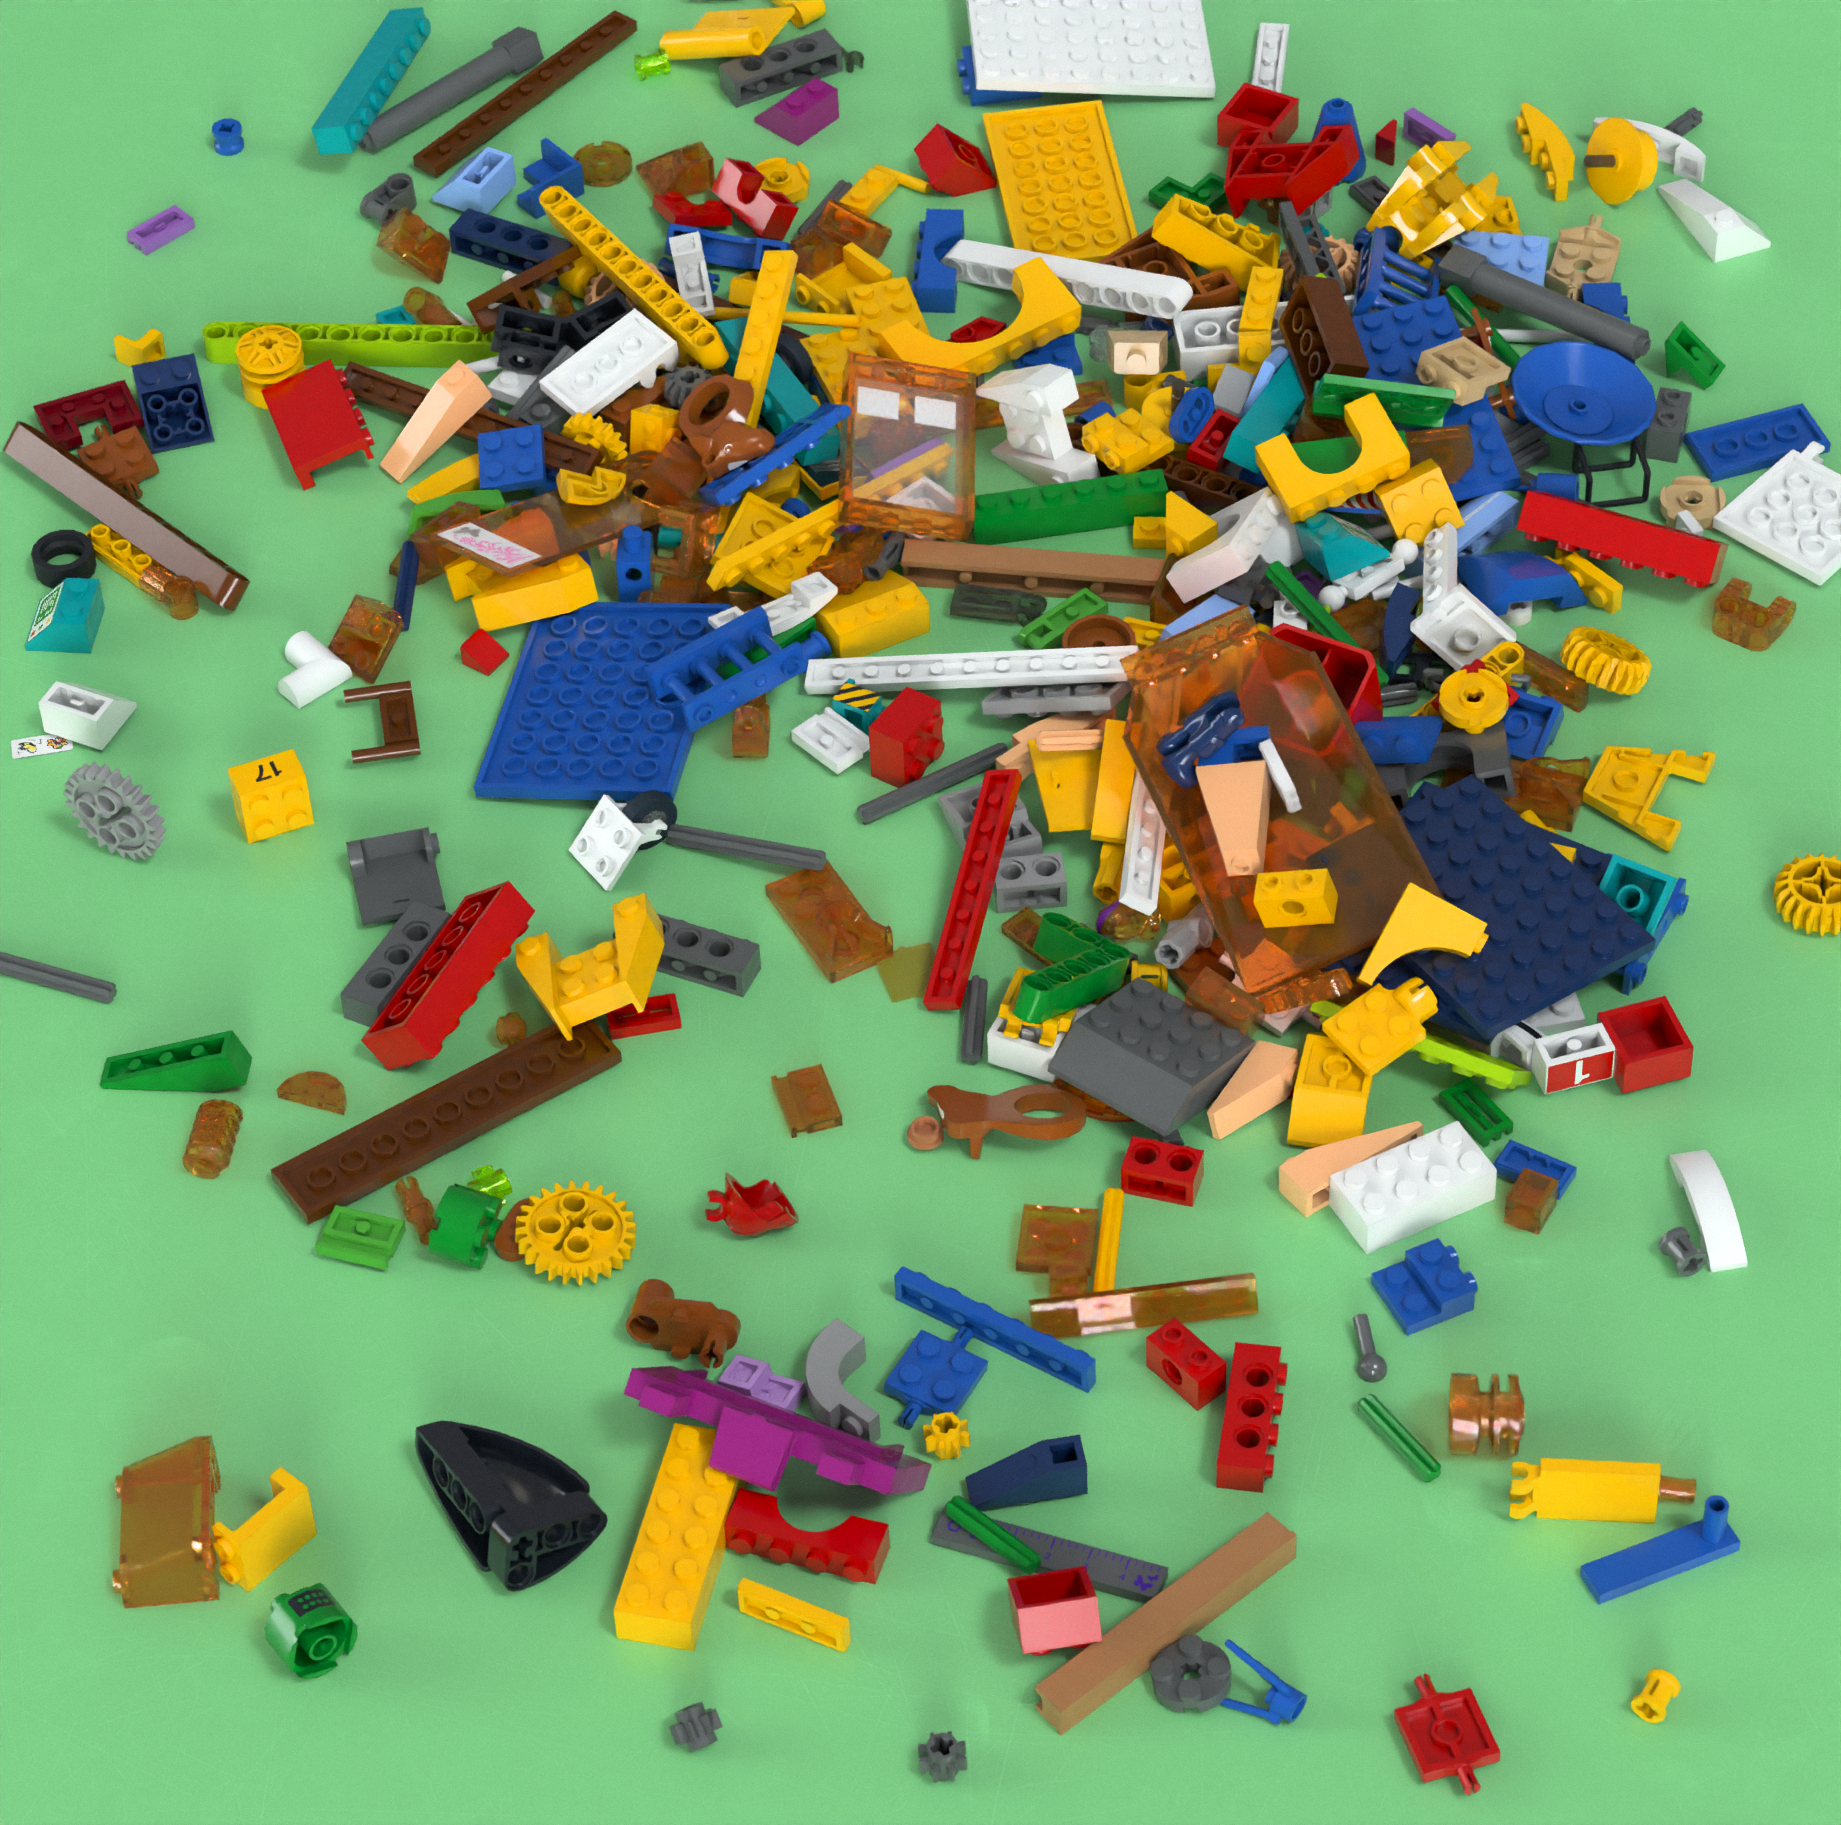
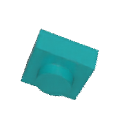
(395, 316)

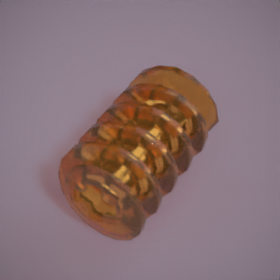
(212, 1138)

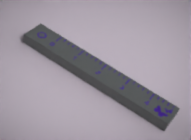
(1106, 1569)

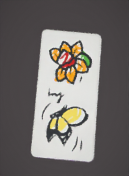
(39, 745)

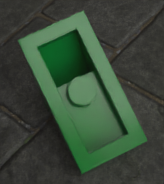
(1688, 351)

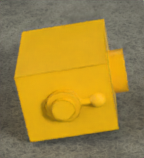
(653, 427)

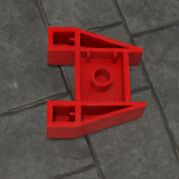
(1288, 170)

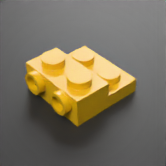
(1125, 441)

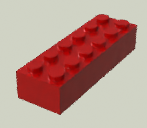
(1623, 537)
(448, 976)

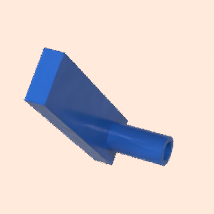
(1663, 1555)

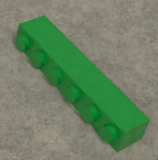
(1068, 507)

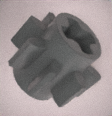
(695, 1726)
(942, 1757)

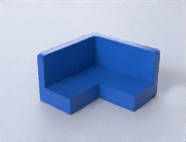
(553, 169)

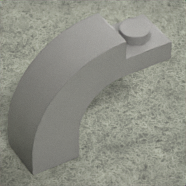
(829, 1363)

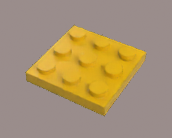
(756, 520)

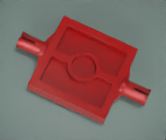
(1446, 1734)

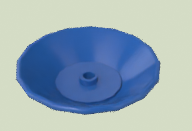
(1583, 393)

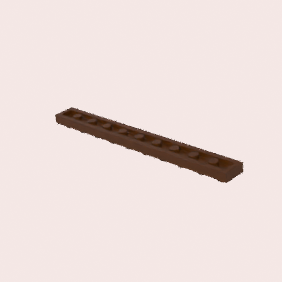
(524, 93)
(405, 398)

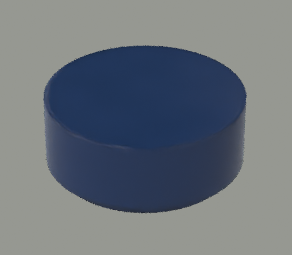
(1157, 324)

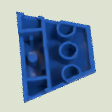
(1517, 577)

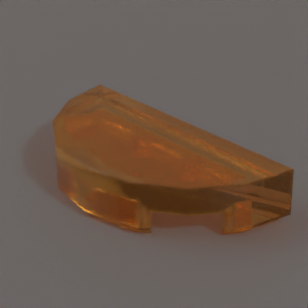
(315, 1090)

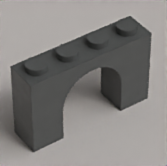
(1482, 754)

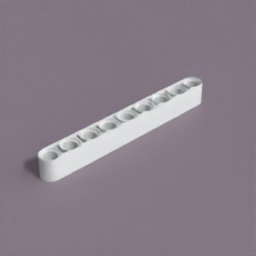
(1087, 281)

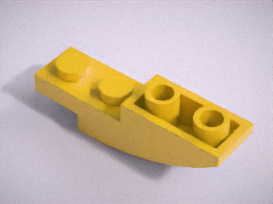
(1546, 147)

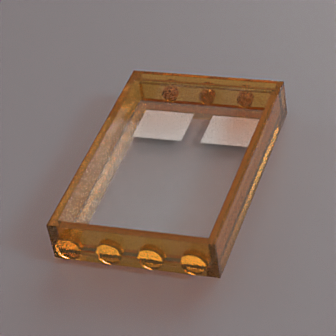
(907, 447)

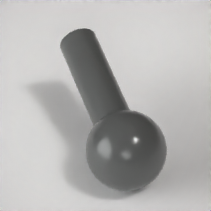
(1371, 1365)

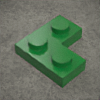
(1207, 191)

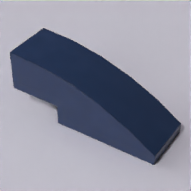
(1395, 635)

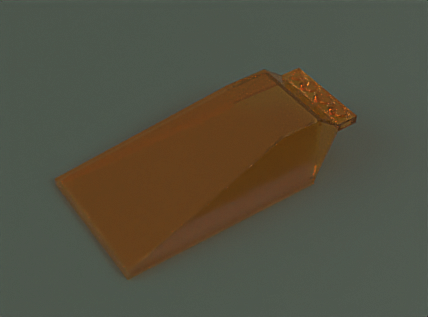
(1339, 789)

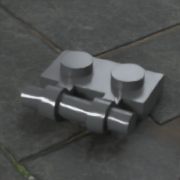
(1252, 586)

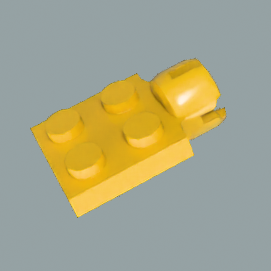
(1382, 1024)

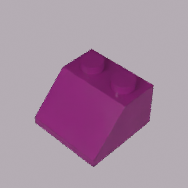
(802, 112)

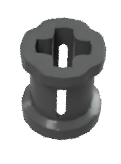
(1682, 1251)

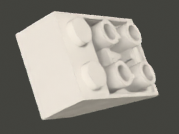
(1025, 1053)

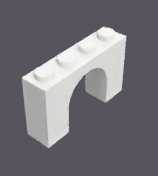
(1241, 537)

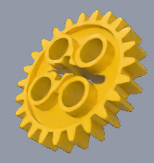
(575, 1232)

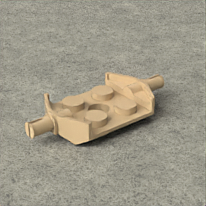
(1585, 249)

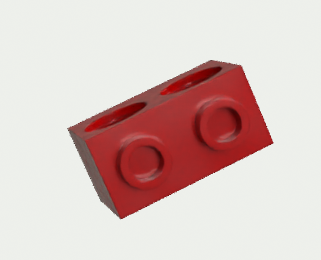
(1162, 1171)

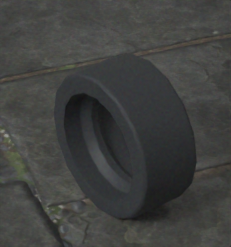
(61, 543)

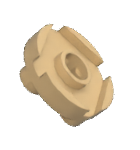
(1691, 488)

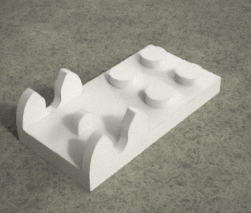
(611, 365)

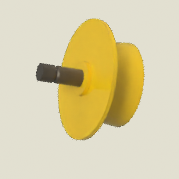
(1620, 160)

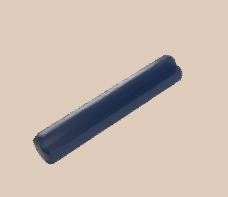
(406, 582)

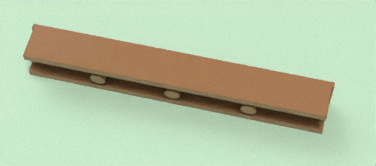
(1031, 570)
(1173, 1613)

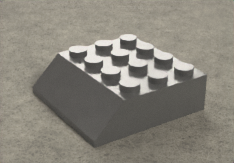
(1150, 1056)

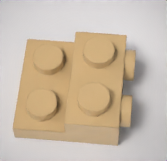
(1461, 367)

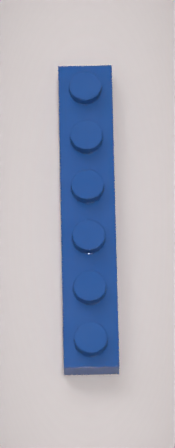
(996, 1329)

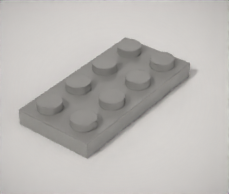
(1061, 698)

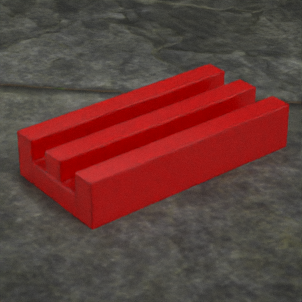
(647, 1020)

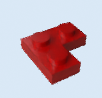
(681, 211)

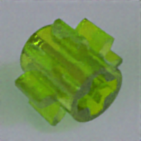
(491, 1182)

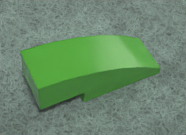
(486, 500)

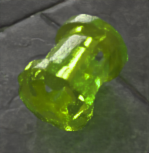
(652, 64)

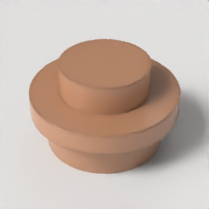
(925, 1133)

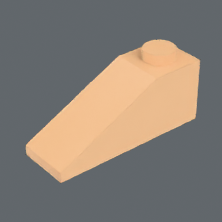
(1255, 1088)

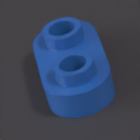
(1191, 415)

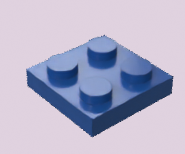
(512, 459)

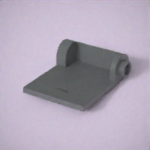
(394, 872)

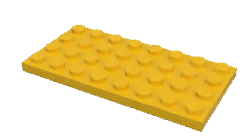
(1060, 180)

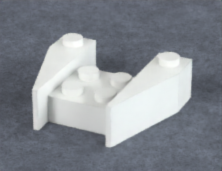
(1035, 424)

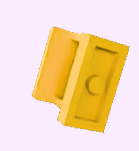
(828, 292)
(268, 1535)

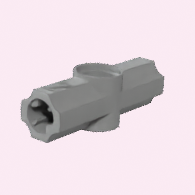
(1185, 937)

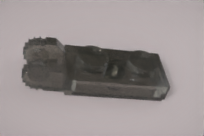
(996, 604)

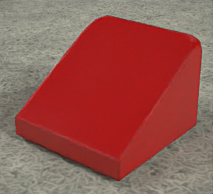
(1386, 143)
(482, 652)

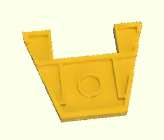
(1630, 781)

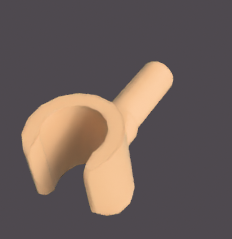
(609, 546)

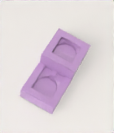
(757, 1380)

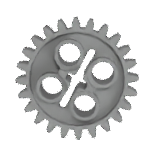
(101, 804)

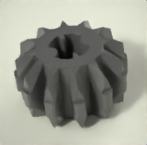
(682, 382)

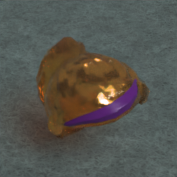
(1126, 923)

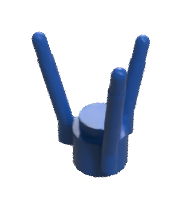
(1283, 1698)

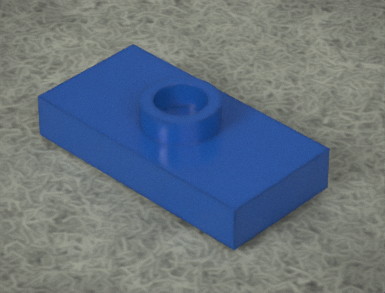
(1518, 1156)

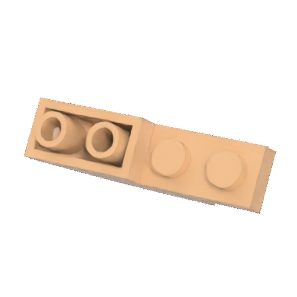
(1019, 755)

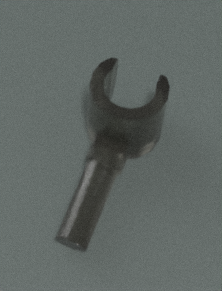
(852, 58)

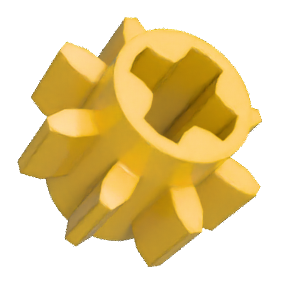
(946, 1435)

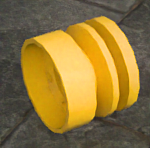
(266, 358)

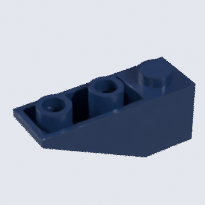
(1034, 1474)

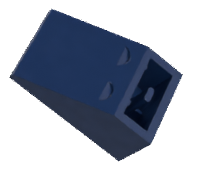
(172, 403)

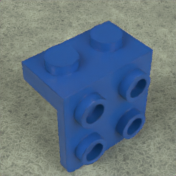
(1400, 738)

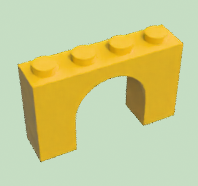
(1307, 491)

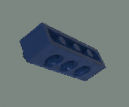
(503, 243)

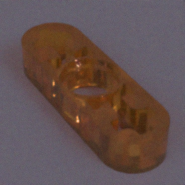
(1307, 991)

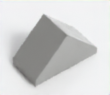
(1232, 390)

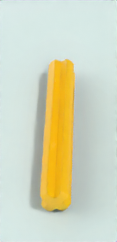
(1109, 1240)

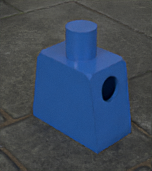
(634, 551)

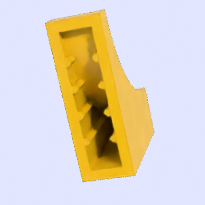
(1421, 924)

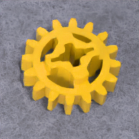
(596, 435)

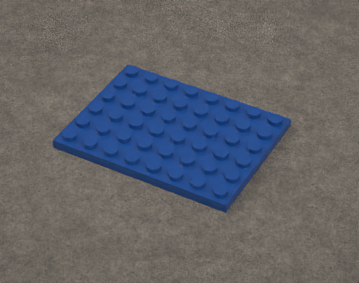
(583, 708)

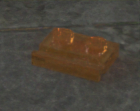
(807, 1100)

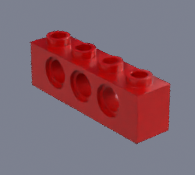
(1249, 1417)

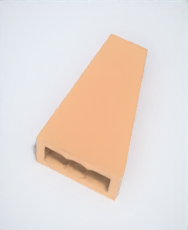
(1238, 811)

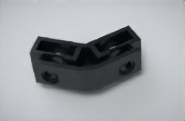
(551, 332)

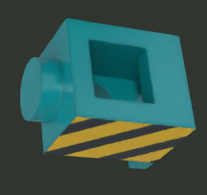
(858, 705)

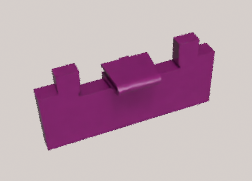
(759, 1437)

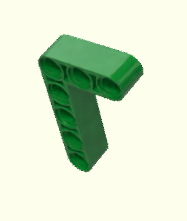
(1083, 969)

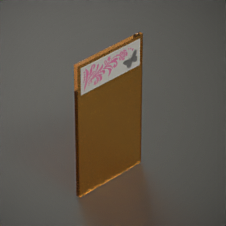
(543, 530)

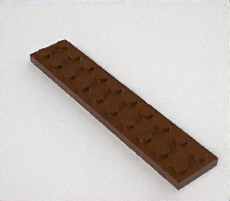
(442, 1118)

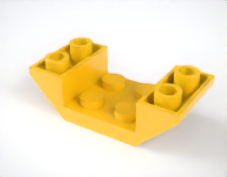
(1327, 1095)

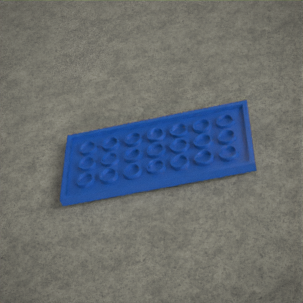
(1393, 349)

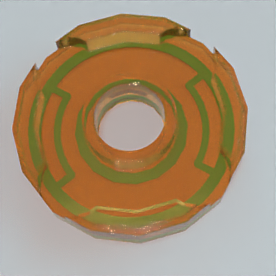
(616, 170)

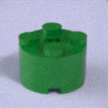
(465, 1225)

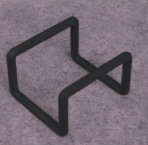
(1635, 448)

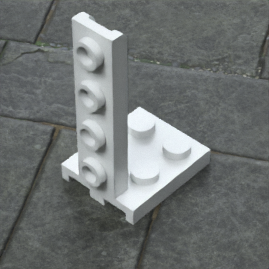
(1452, 617)

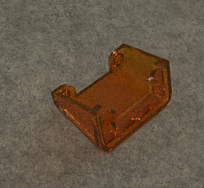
(168, 1526)

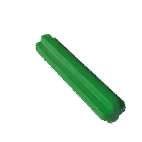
(1399, 1438)
(993, 1535)

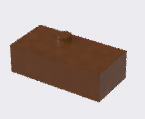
(1321, 333)

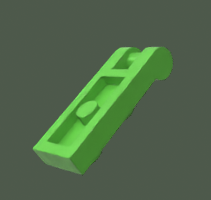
(1060, 617)

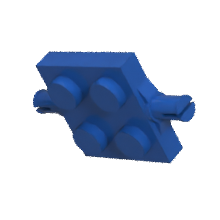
(935, 1375)

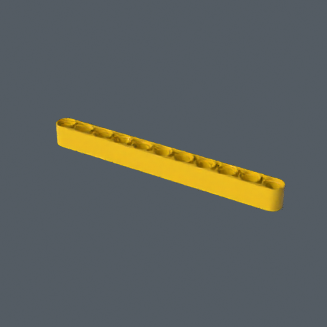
(634, 278)

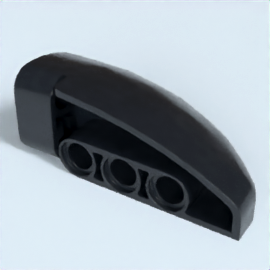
(509, 1501)

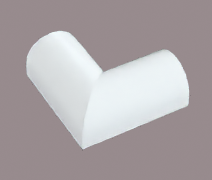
(316, 670)

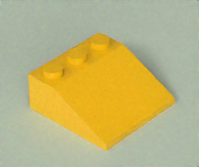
(874, 616)

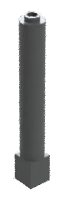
(510, 53)
(1475, 276)

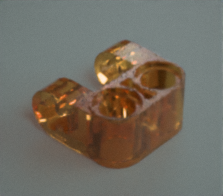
(1747, 622)
(751, 729)

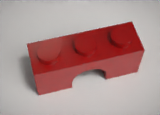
(763, 210)

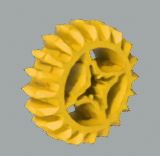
(1605, 660)
(1810, 893)

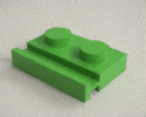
(360, 1237)

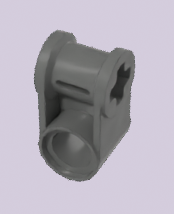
(390, 198)

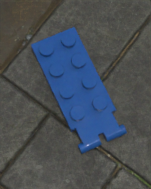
(800, 435)

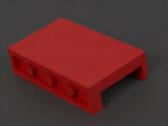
(317, 419)

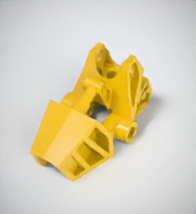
(1432, 201)

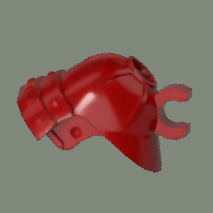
(752, 1208)

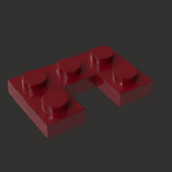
(61, 416)

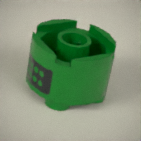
(310, 1631)

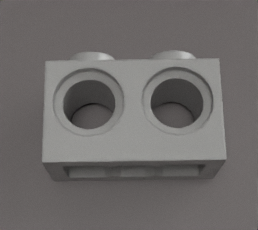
(1030, 882)

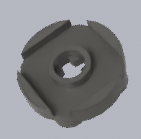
(1188, 1656)

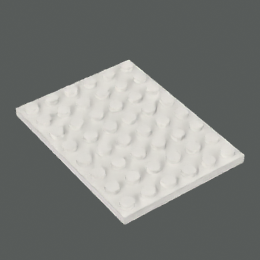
(1091, 47)

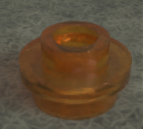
(510, 1029)

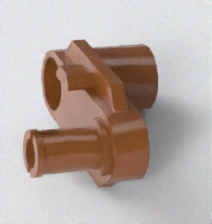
(681, 1324)

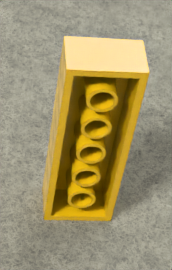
(677, 1545)

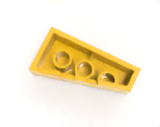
(1215, 239)

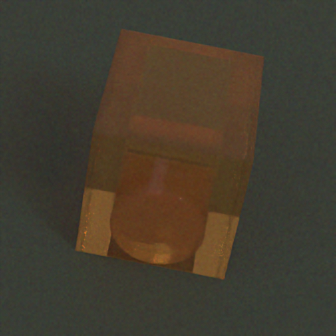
(1531, 1201)

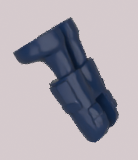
(1201, 735)

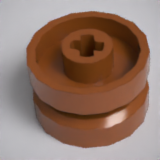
(1098, 631)

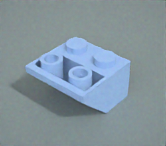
(479, 182)

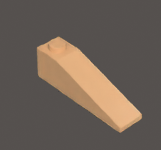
(442, 412)
(1307, 1176)

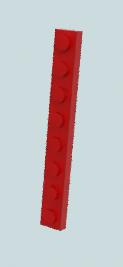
(972, 890)

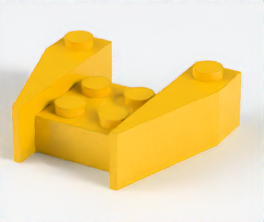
(523, 597)
(598, 978)

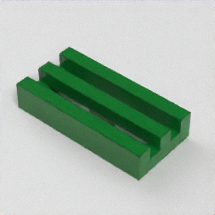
(1471, 1116)

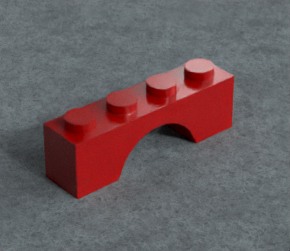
(849, 1550)

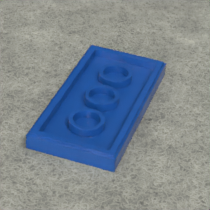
(1753, 442)

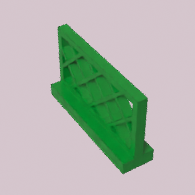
(1404, 403)

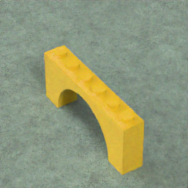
(1045, 314)

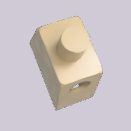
(1137, 351)

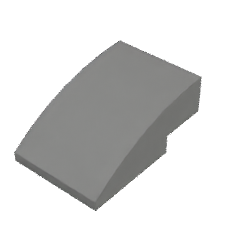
(959, 812)

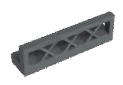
(1298, 244)

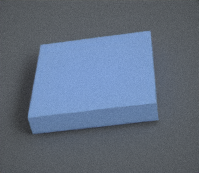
(1266, 373)

